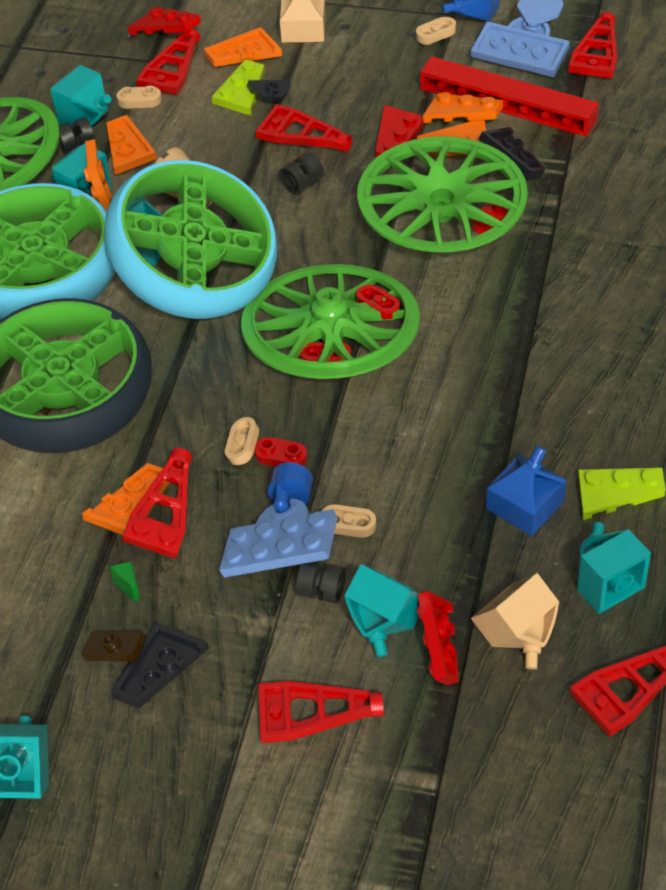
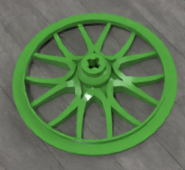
(23, 144)
(441, 193)
(329, 317)

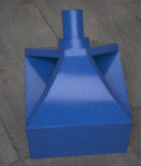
(476, 9)
(526, 492)

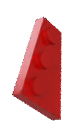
(165, 19)
(396, 128)
(434, 613)

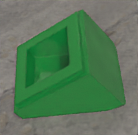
(125, 580)

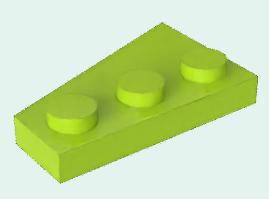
(234, 91)
(612, 488)

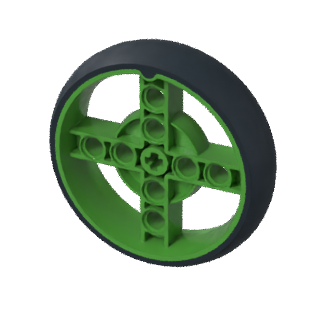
(68, 374)

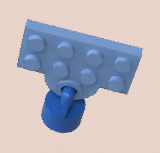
(285, 531)

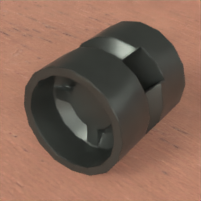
(68, 139)
(301, 173)
(322, 581)

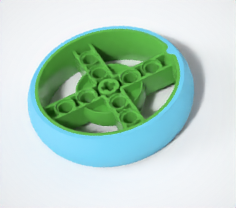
(190, 239)
(42, 248)

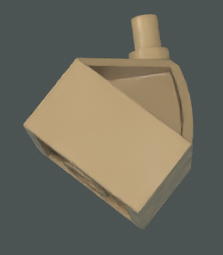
(302, 20)
(520, 618)

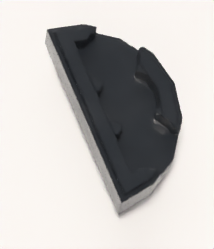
(269, 89)

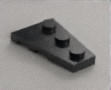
(507, 144)
(158, 663)

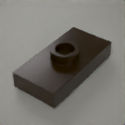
(113, 646)

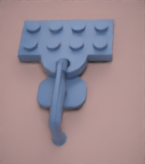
(525, 40)

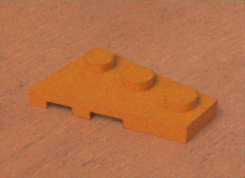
(249, 46)
(467, 106)
(469, 130)
(128, 145)
(95, 174)
(116, 509)

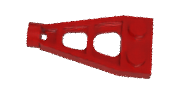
(595, 64)
(166, 80)
(281, 117)
(154, 534)
(605, 705)
(275, 709)

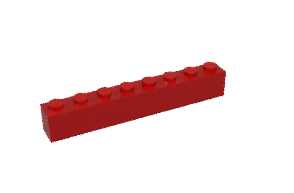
(518, 97)

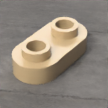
(435, 30)
(139, 97)
(242, 441)
(351, 520)

